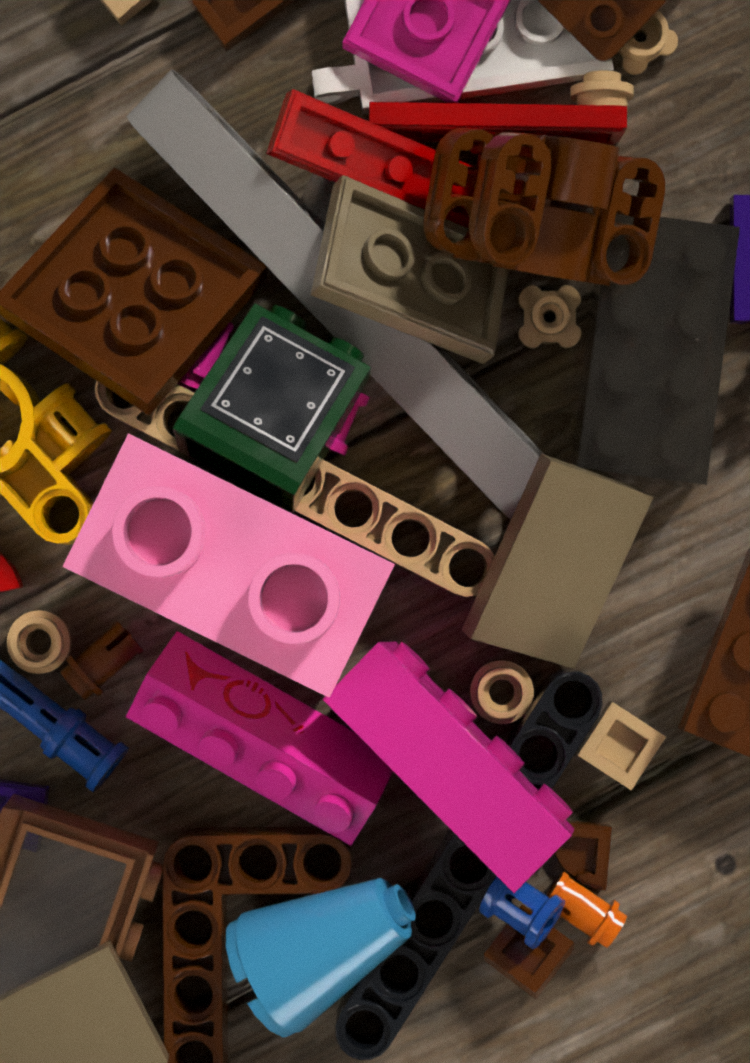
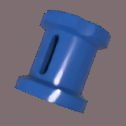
(534, 926)

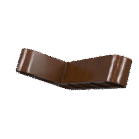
(208, 893)

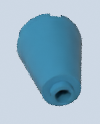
(315, 949)

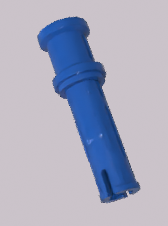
(61, 731)

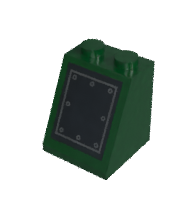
(272, 405)

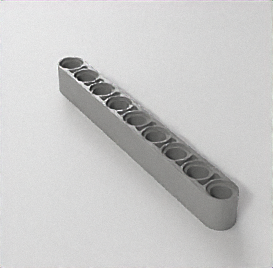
(288, 241)

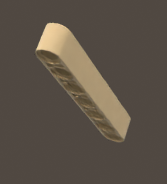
(322, 499)

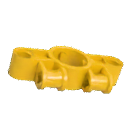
(46, 450)

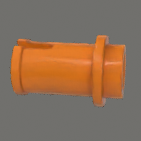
(588, 911)

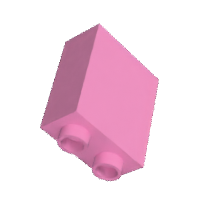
(228, 565)

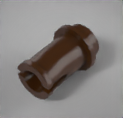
(101, 661)

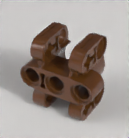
(545, 204)

